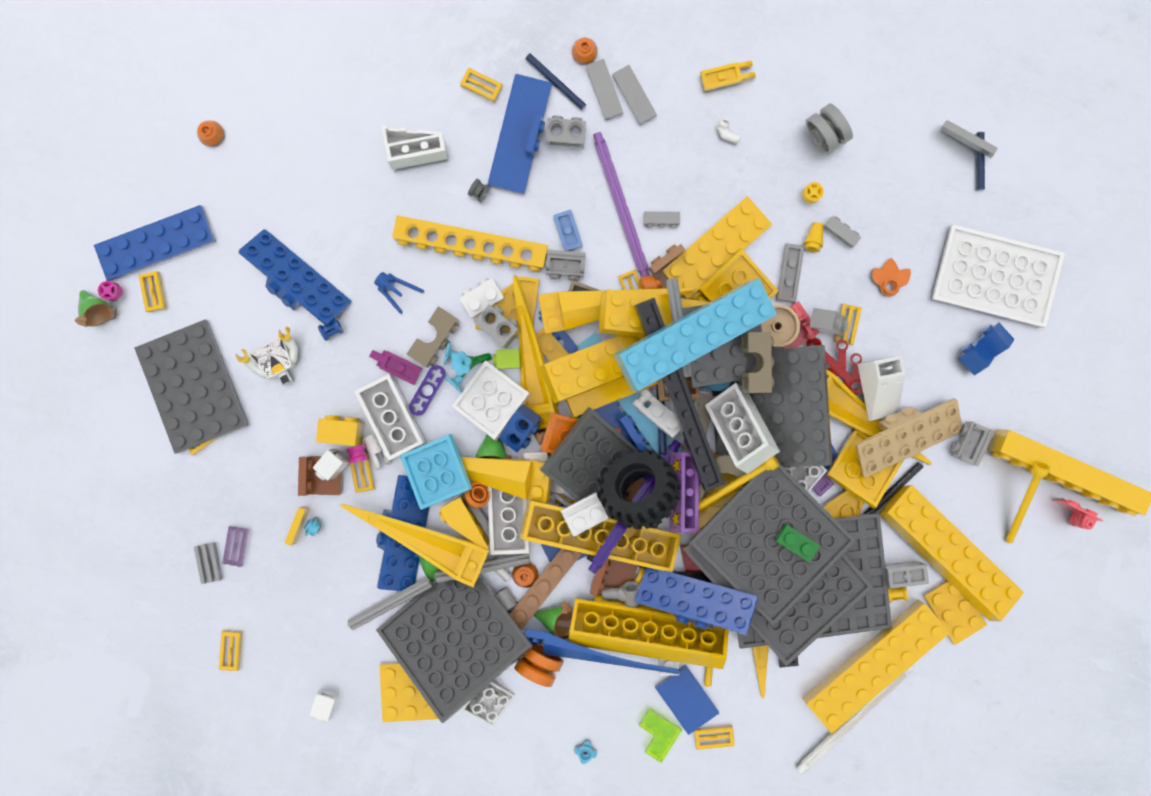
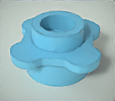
(312, 527)
(584, 758)

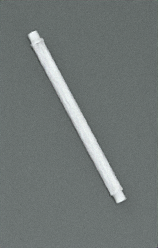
(832, 739)

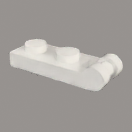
(658, 414)

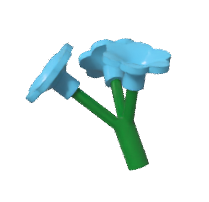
(462, 364)

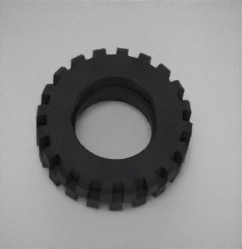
(624, 473)

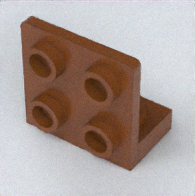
(310, 483)
(613, 575)

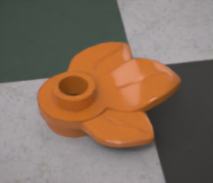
(890, 275)

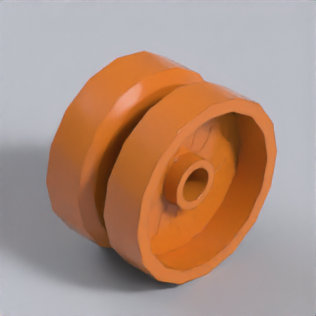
(538, 666)

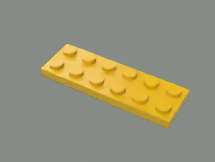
(718, 245)

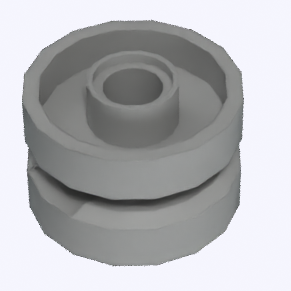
(829, 128)

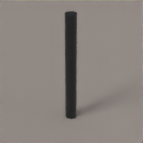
(896, 487)

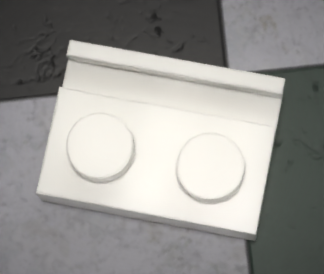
(584, 514)

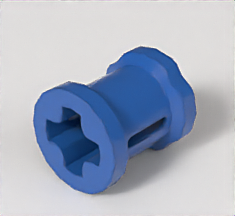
(331, 329)

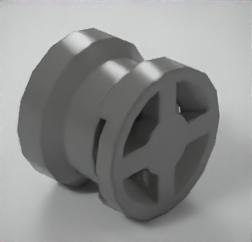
(479, 190)

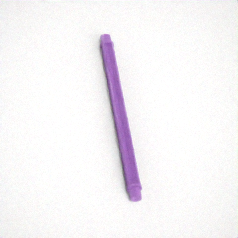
(620, 203)

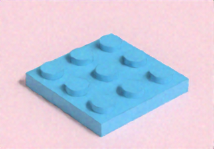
(436, 471)

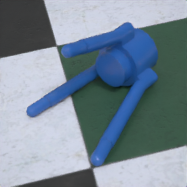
(386, 283)

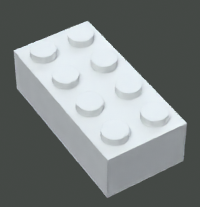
(390, 417)
(742, 428)
(505, 523)

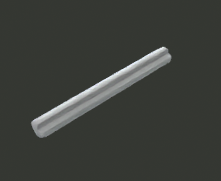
(677, 312)
(491, 565)
(389, 603)

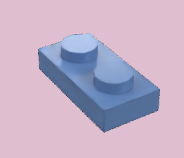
(567, 230)

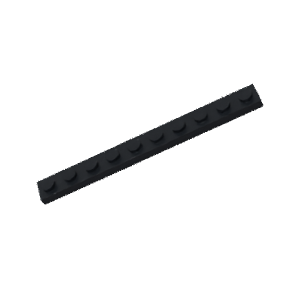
(683, 406)

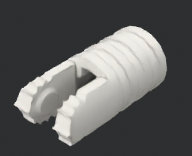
(373, 447)

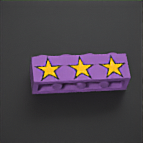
(686, 514)

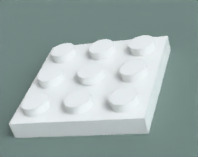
(490, 400)

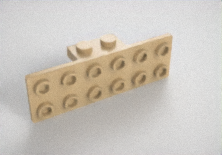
(907, 435)

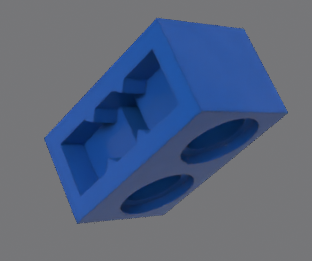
(520, 428)

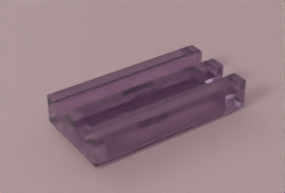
(232, 562)

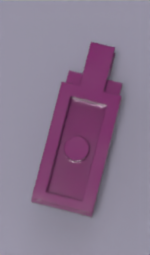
(397, 366)

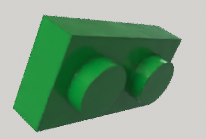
(797, 543)

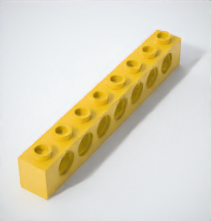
(404, 225)

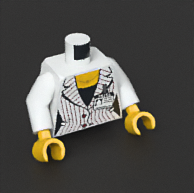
(274, 358)

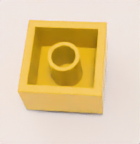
(341, 432)

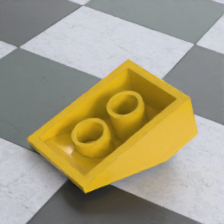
(463, 520)

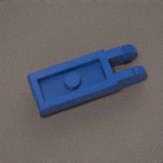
(569, 344)

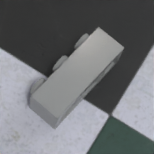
(661, 219)
(842, 231)

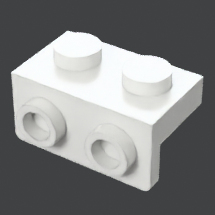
(478, 299)

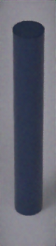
(980, 166)

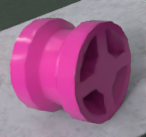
(105, 290)
(356, 453)

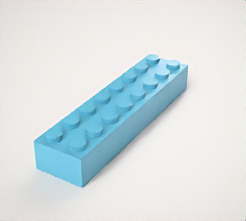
(695, 334)

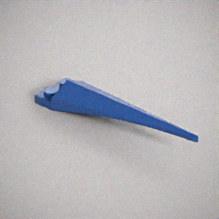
(559, 647)

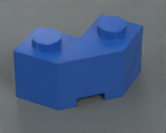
(985, 348)

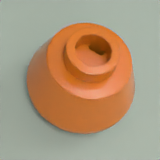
(584, 50)
(209, 132)
(650, 282)
(478, 496)
(528, 569)

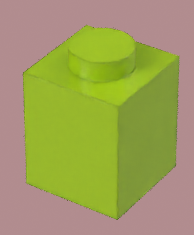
(507, 358)

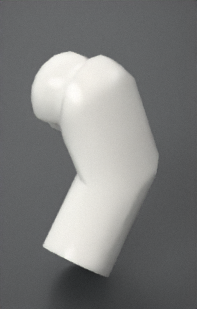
(725, 133)
(503, 573)

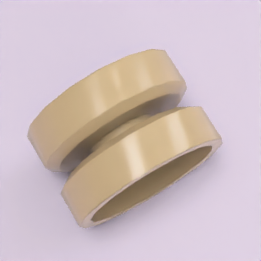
(787, 323)

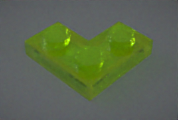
(664, 734)

